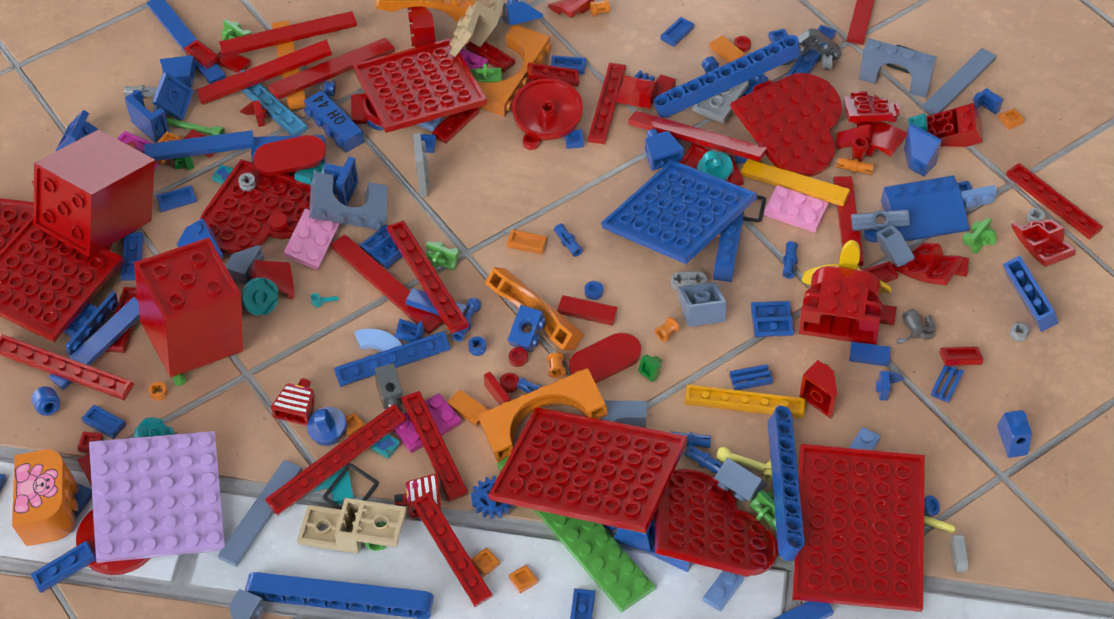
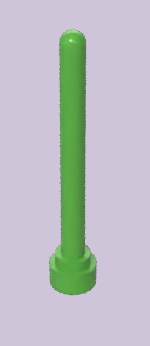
(217, 130)

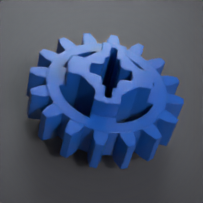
(483, 504)

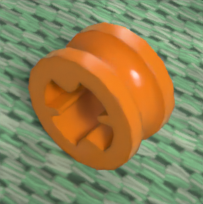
(157, 386)

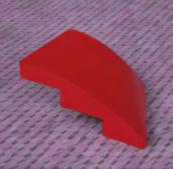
(884, 138)
(1044, 241)
(930, 265)

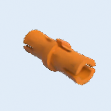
(854, 165)

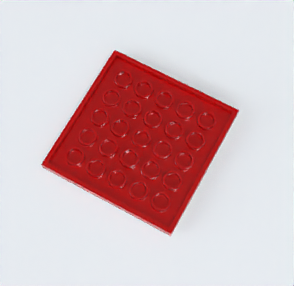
(418, 85)
(49, 281)

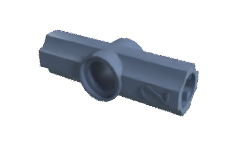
(867, 220)

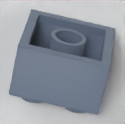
(702, 304)
(739, 480)

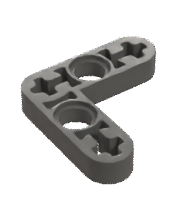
(808, 41)

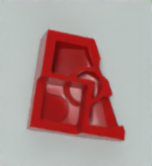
(570, 7)
(277, 272)

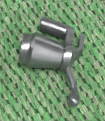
(913, 322)

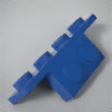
(87, 322)

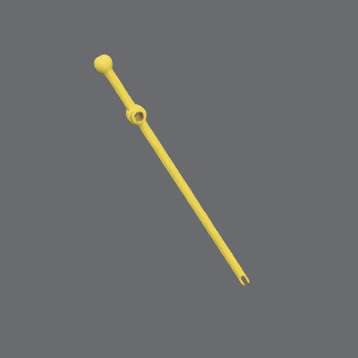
(724, 452)

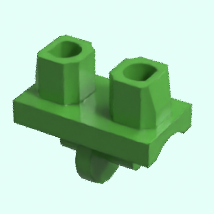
(233, 30)
(487, 74)
(982, 235)
(440, 255)
(764, 506)

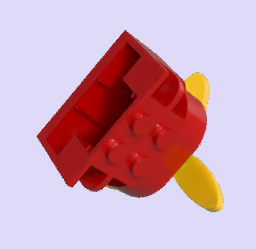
(842, 300)

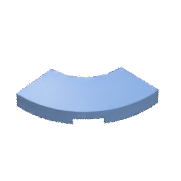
(376, 339)

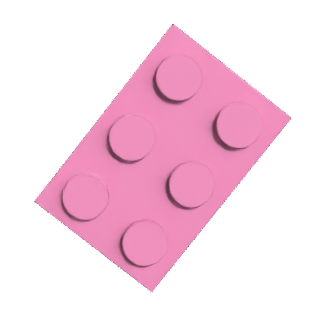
(796, 209)
(310, 240)

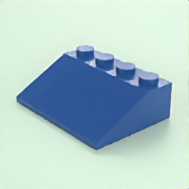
(932, 205)

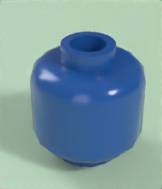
(45, 401)

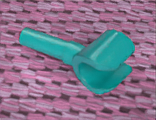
(318, 300)

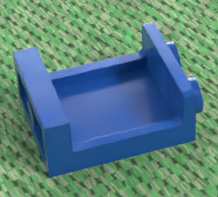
(151, 124)

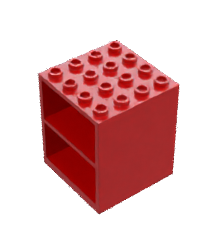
(93, 192)
(189, 306)

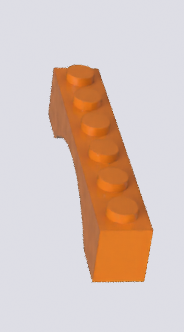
(454, 8)
(513, 289)

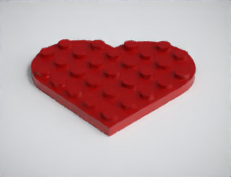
(793, 121)
(242, 216)
(706, 528)

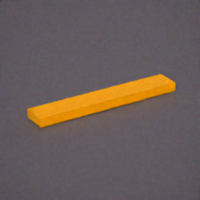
(796, 182)
(742, 400)

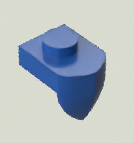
(409, 331)
(883, 383)

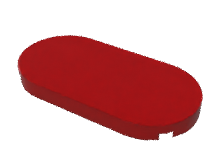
(289, 155)
(607, 356)

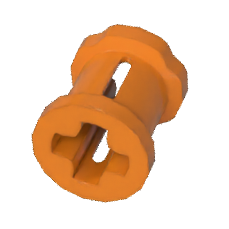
(599, 7)
(667, 329)
(555, 364)

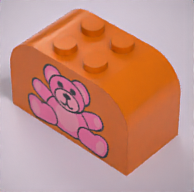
(43, 497)

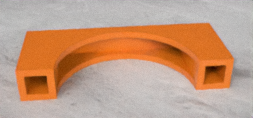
(532, 48)
(574, 391)

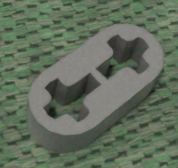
(687, 278)
(959, 553)

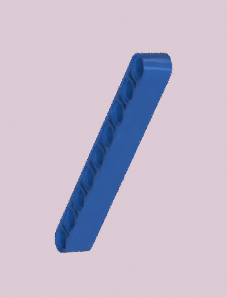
(727, 76)
(785, 484)
(340, 595)

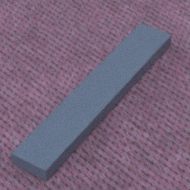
(959, 82)
(256, 516)

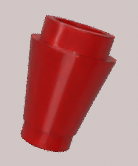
(859, 148)

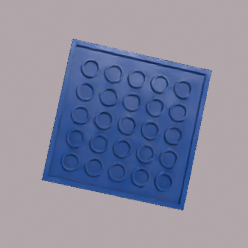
(679, 211)

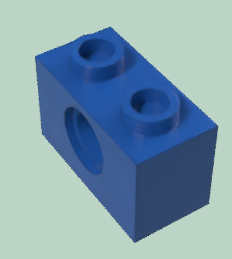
(526, 317)

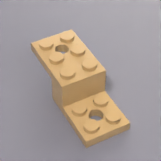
(476, 24)
(352, 525)

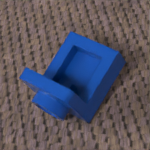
(988, 100)

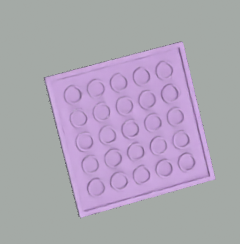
(156, 496)

